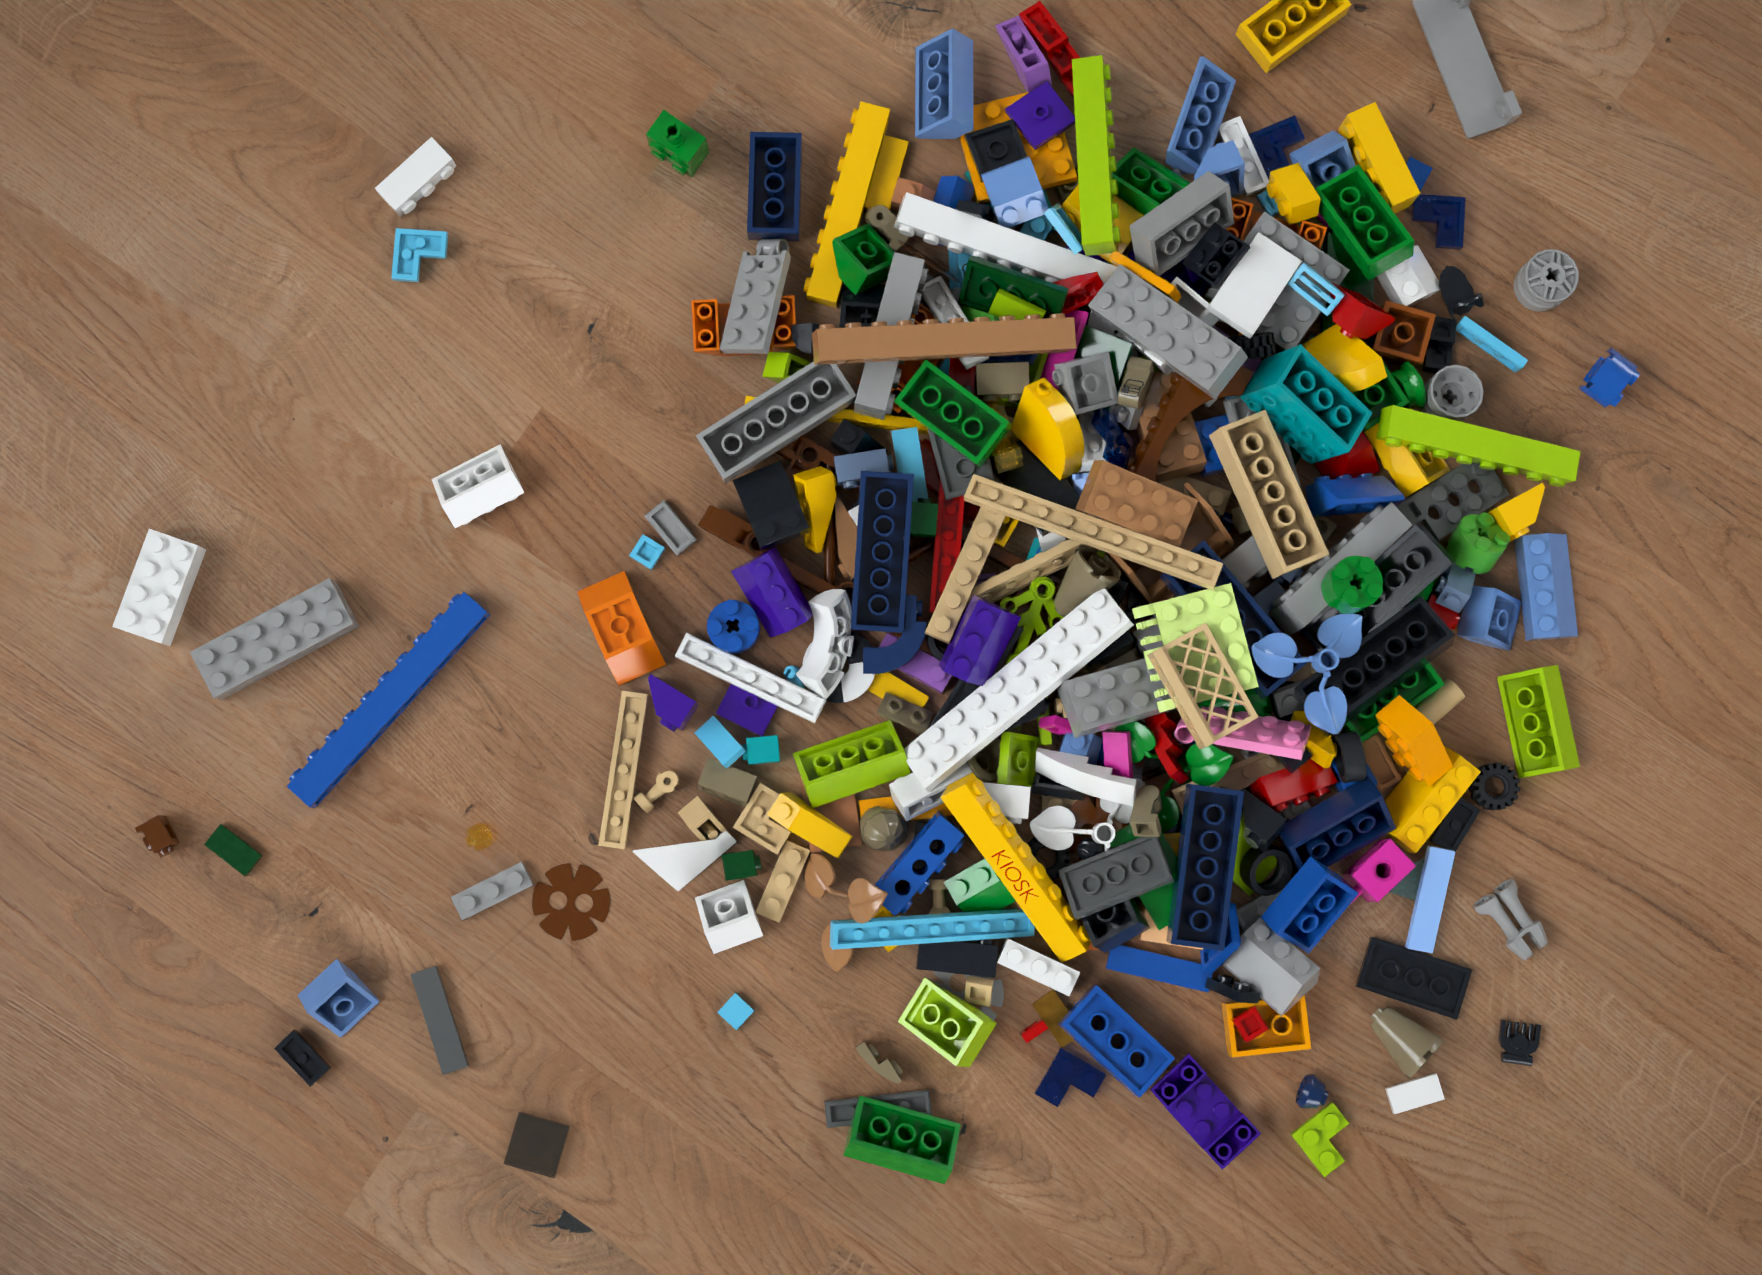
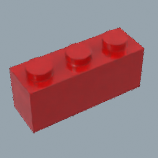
(1284, 788)

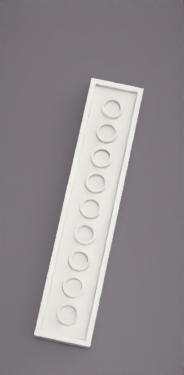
(1016, 688)

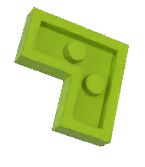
(1314, 1138)

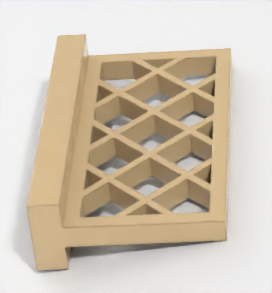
(1183, 699)

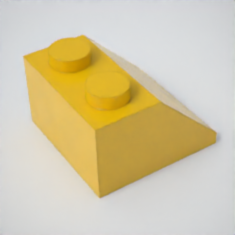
(1519, 512)

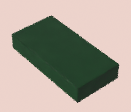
(233, 850)

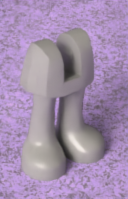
(1491, 906)

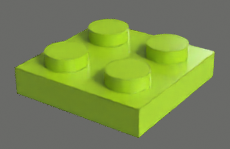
(1017, 759)

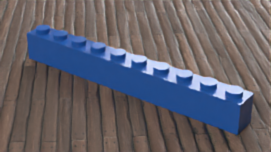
(388, 700)

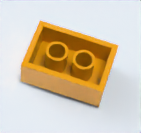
(1413, 741)
(1284, 1033)

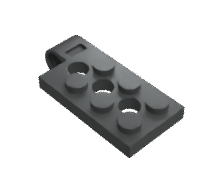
(1455, 482)

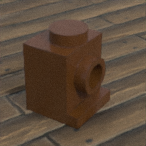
(158, 835)

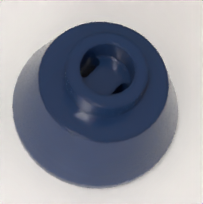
(1311, 1092)

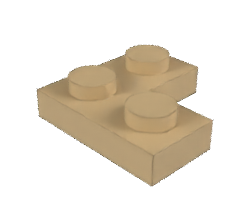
(756, 823)

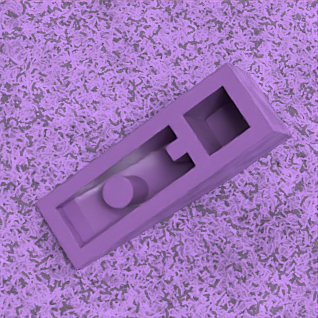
(1024, 54)
(922, 668)

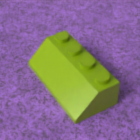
(1538, 721)
(866, 761)

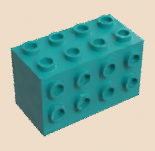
(1306, 404)

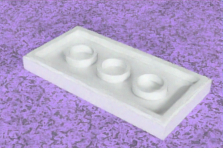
(1254, 285)

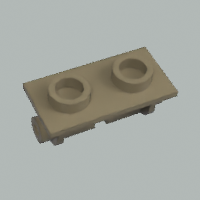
(904, 713)

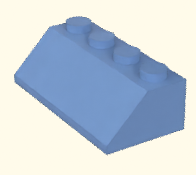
(944, 86)
(1199, 117)
(1545, 586)

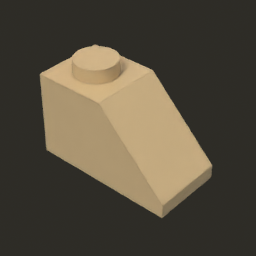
(702, 820)

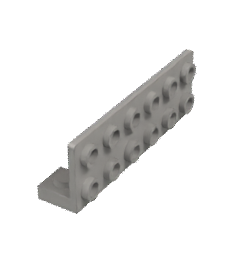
(1466, 66)

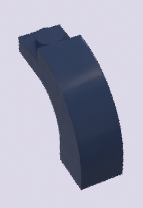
(904, 649)

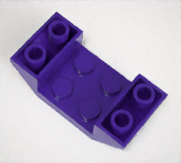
(1205, 1111)

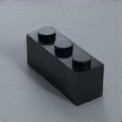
(959, 957)

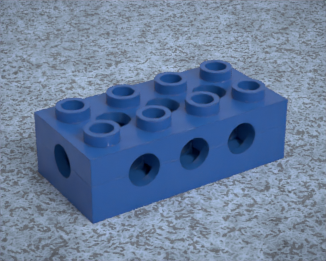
(901, 869)
(1133, 1039)

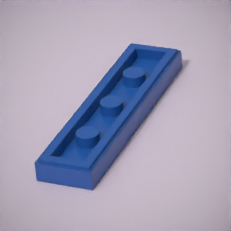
(1157, 967)

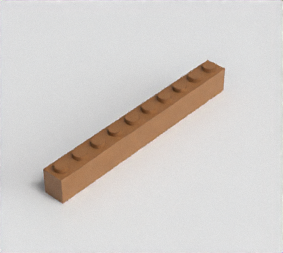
(943, 340)

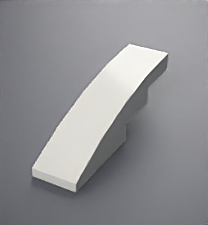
(1086, 778)

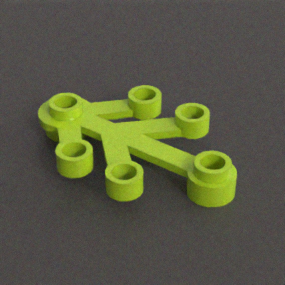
(1031, 619)

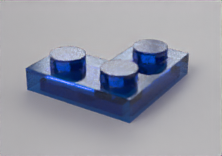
(1273, 139)
(1447, 213)
(1118, 443)
(1068, 1071)

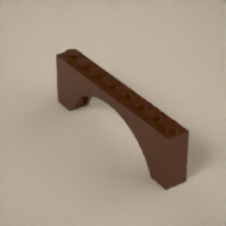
(1174, 406)

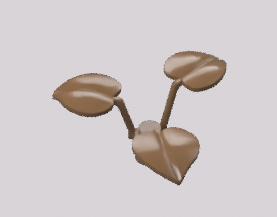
(863, 896)

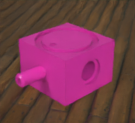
(1393, 865)

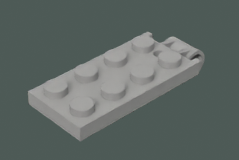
(756, 298)

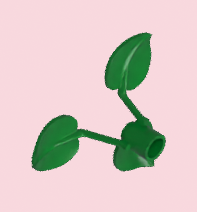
(1206, 766)

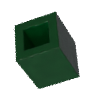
(924, 518)
(741, 865)

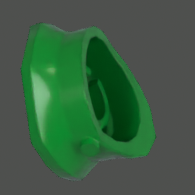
(1411, 385)

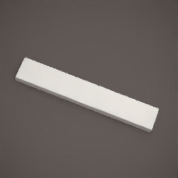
(750, 678)

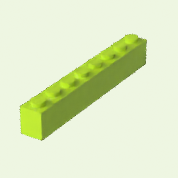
(1094, 155)
(1477, 445)

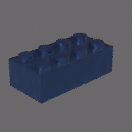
(774, 186)
(1338, 825)

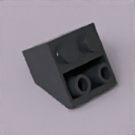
(1215, 256)
(861, 307)

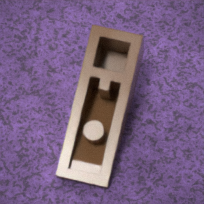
(846, 540)

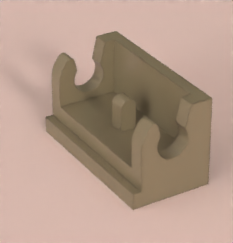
(727, 783)

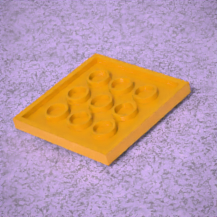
(1051, 161)

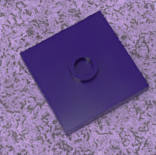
(1040, 115)
(746, 710)

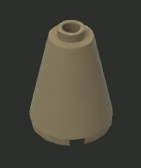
(1085, 576)
(1404, 1039)

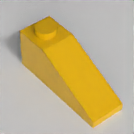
(817, 498)
(809, 824)

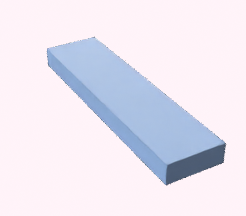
(1430, 899)

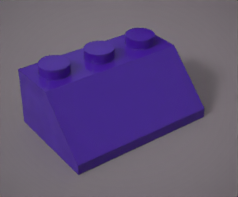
(773, 592)
(979, 641)

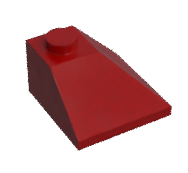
(1359, 315)
(1356, 462)

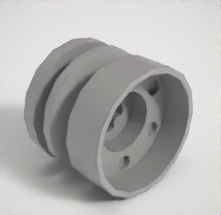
(1535, 290)
(1459, 387)

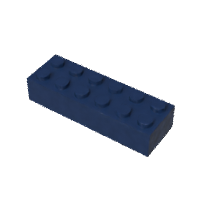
(882, 551)
(1253, 618)
(1205, 867)

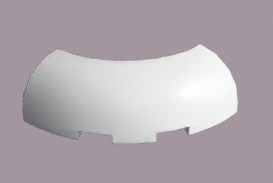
(830, 643)

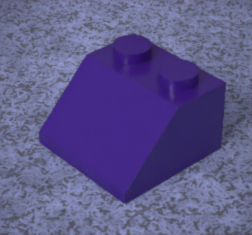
(671, 705)

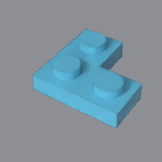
(411, 246)

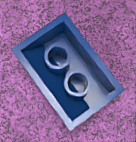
(1350, 494)

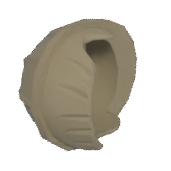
(986, 762)
(883, 829)

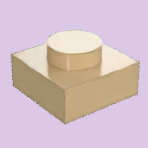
(978, 991)

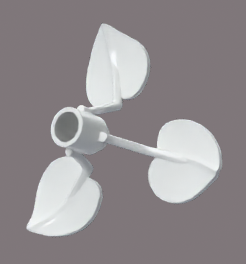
(1056, 824)

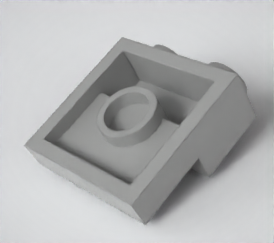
(1086, 382)

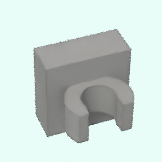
(1126, 416)

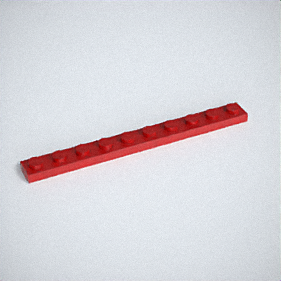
(949, 513)

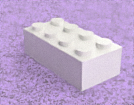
(159, 587)

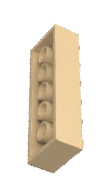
(1268, 494)

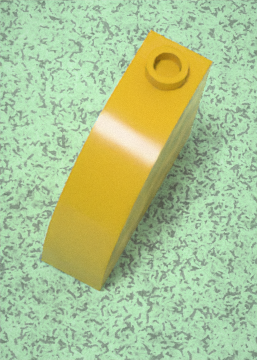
(1347, 359)
(1049, 428)

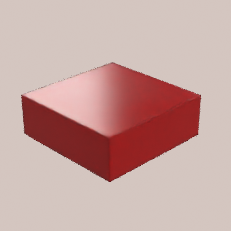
(1250, 1024)
(1033, 1030)

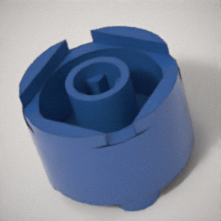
(1609, 378)
(733, 612)

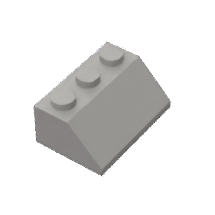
(1272, 967)

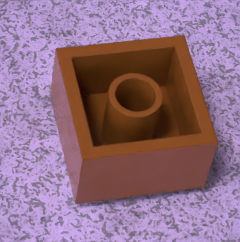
(1404, 338)

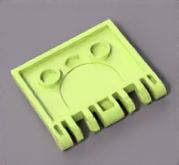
(1186, 613)

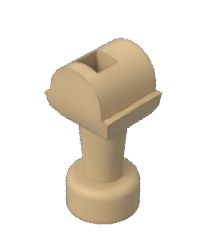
(664, 784)
(939, 903)

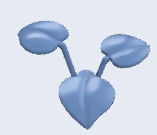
(1343, 638)

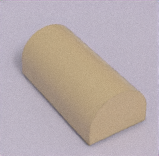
(1441, 701)

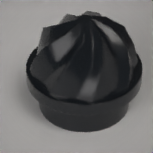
(1088, 848)

